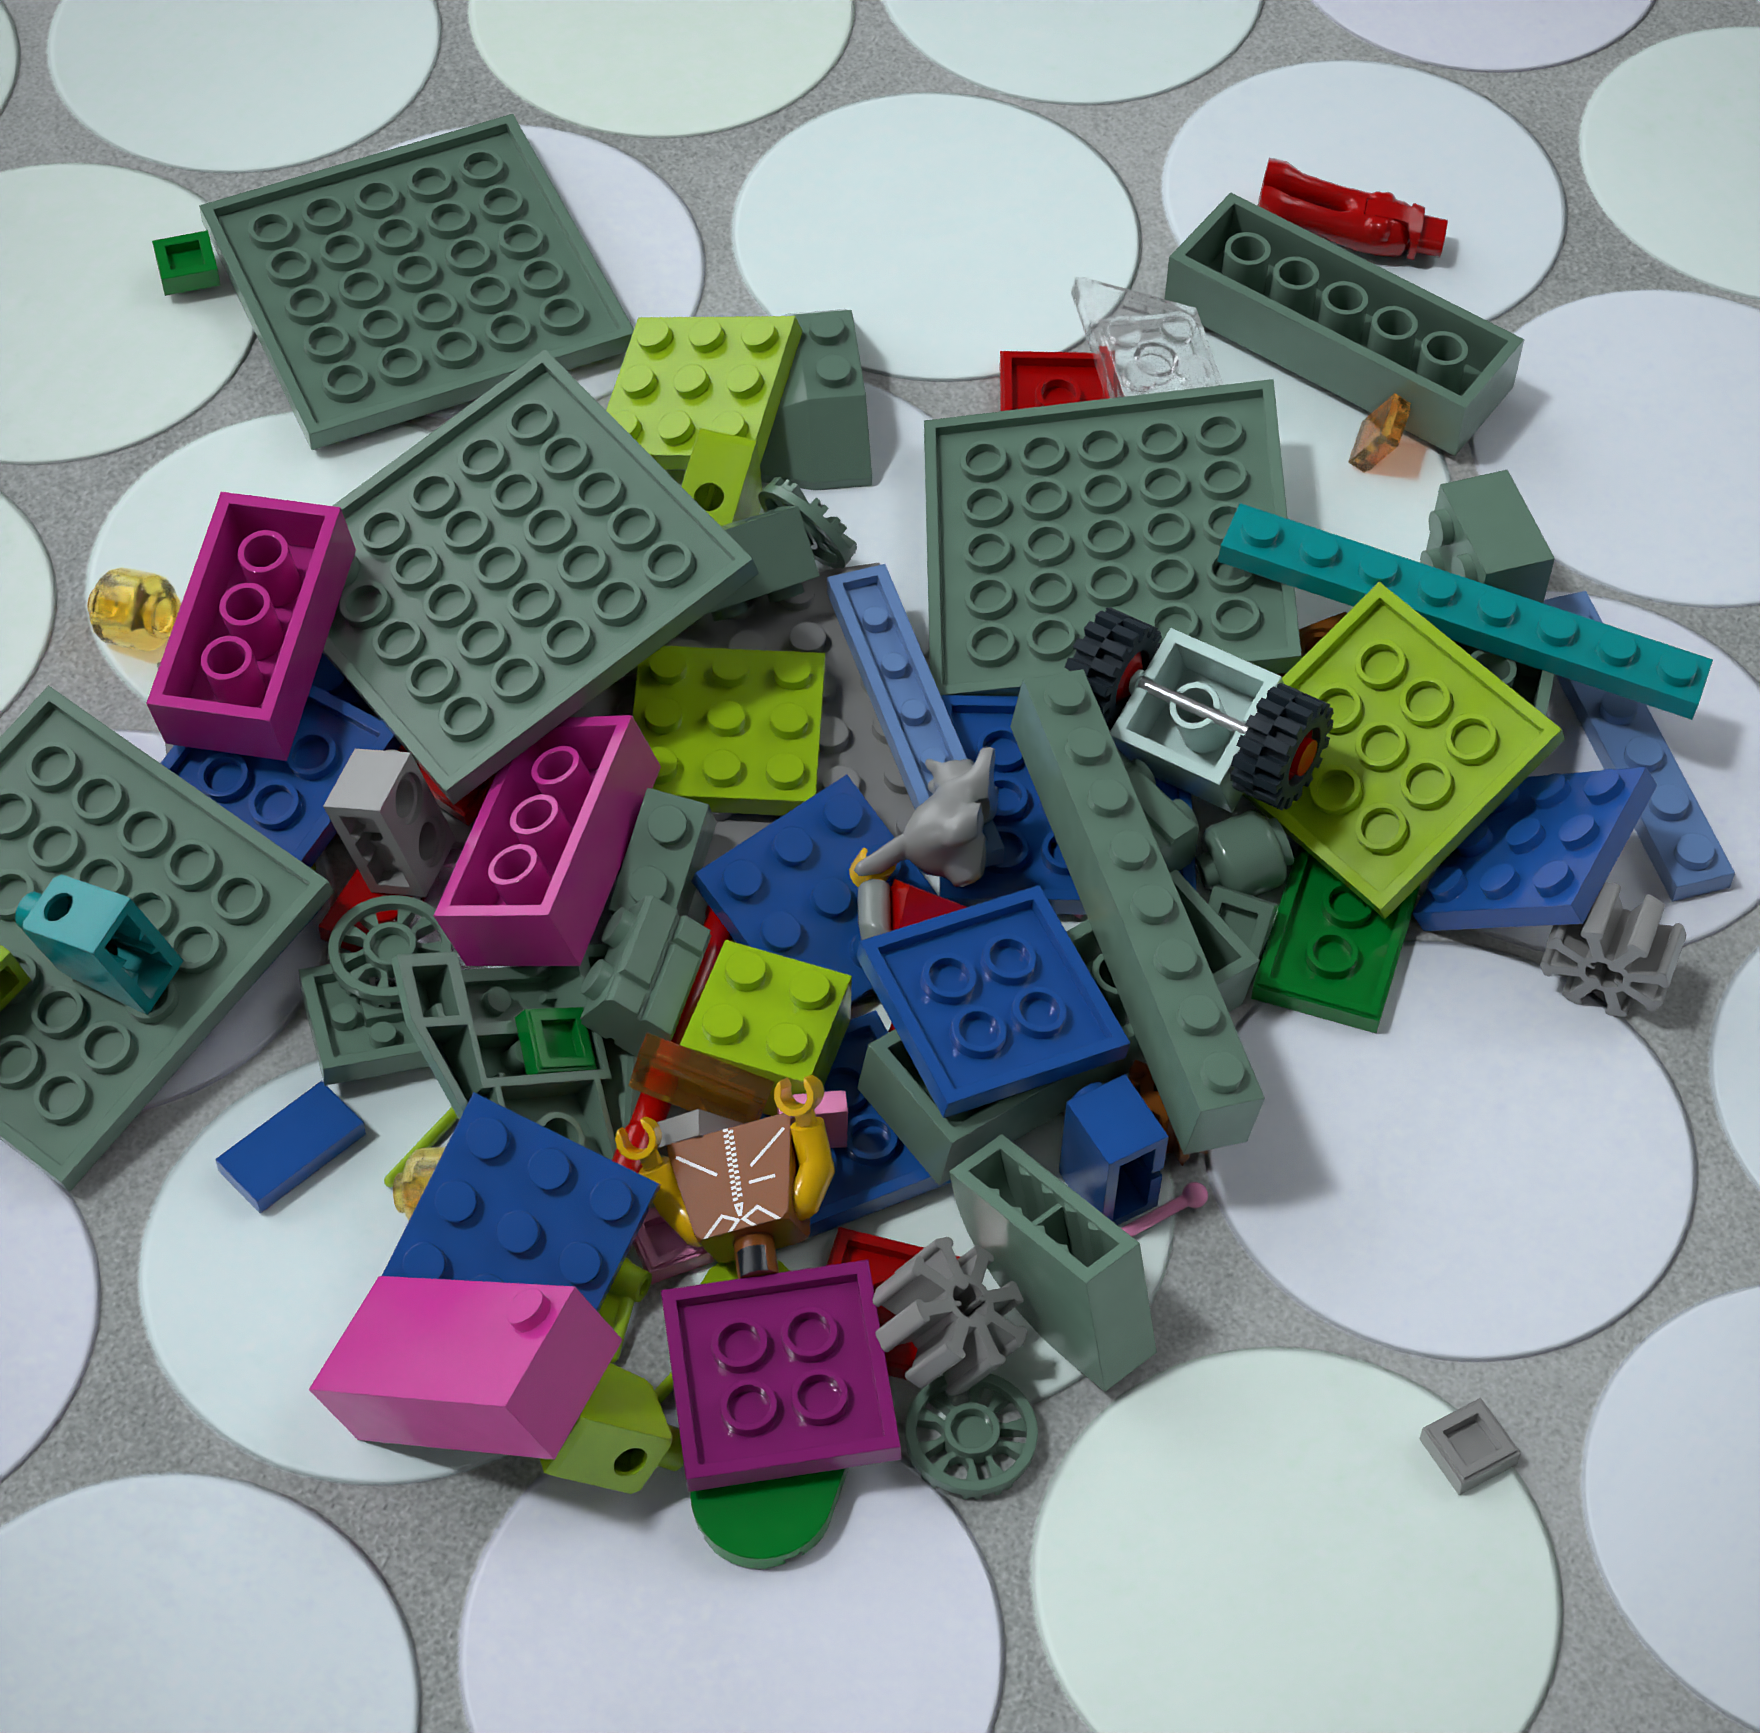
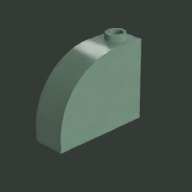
(1069, 1260)

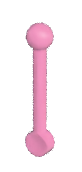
(1193, 1196)

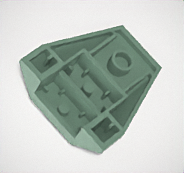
(822, 414)
(473, 1043)

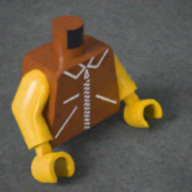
(743, 1185)

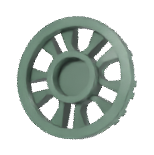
(824, 534)
(381, 945)
(971, 1437)

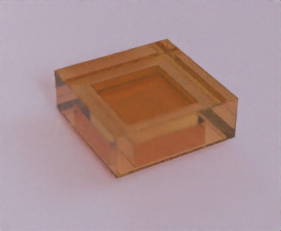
(1380, 433)

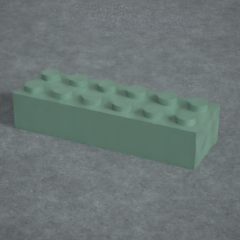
(1343, 321)
(941, 1143)

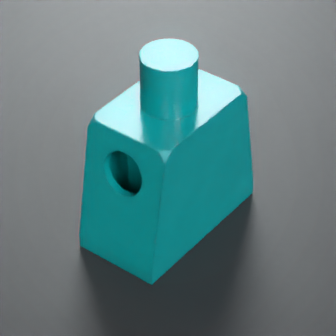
(76, 923)

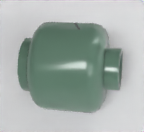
(1245, 854)

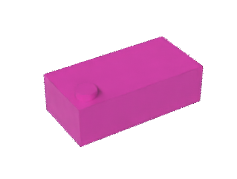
(252, 626)
(548, 846)
(467, 1365)

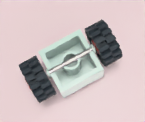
(1201, 713)

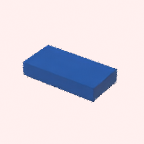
(290, 1146)

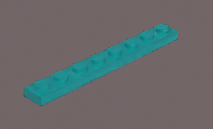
(1469, 611)

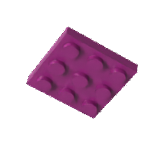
(779, 1376)

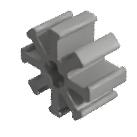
(1616, 953)
(949, 1316)

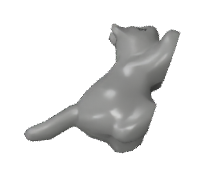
(946, 830)

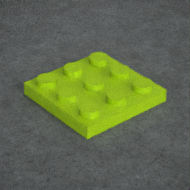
(704, 376)
(733, 725)

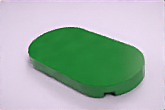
(768, 1519)

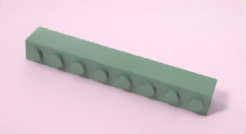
(1136, 914)

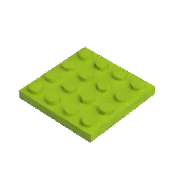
(1414, 750)

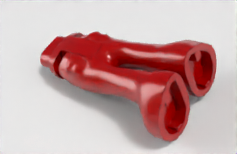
(1350, 217)

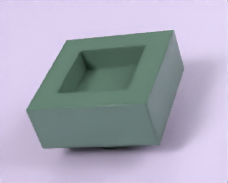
(1245, 915)

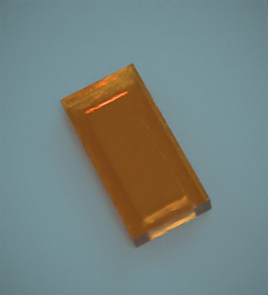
(698, 1081)

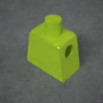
(724, 476)
(618, 1436)

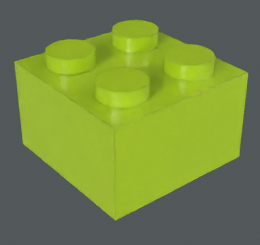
(771, 1016)

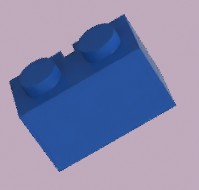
(1113, 1149)

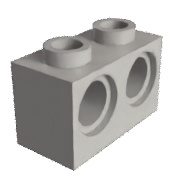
(390, 822)

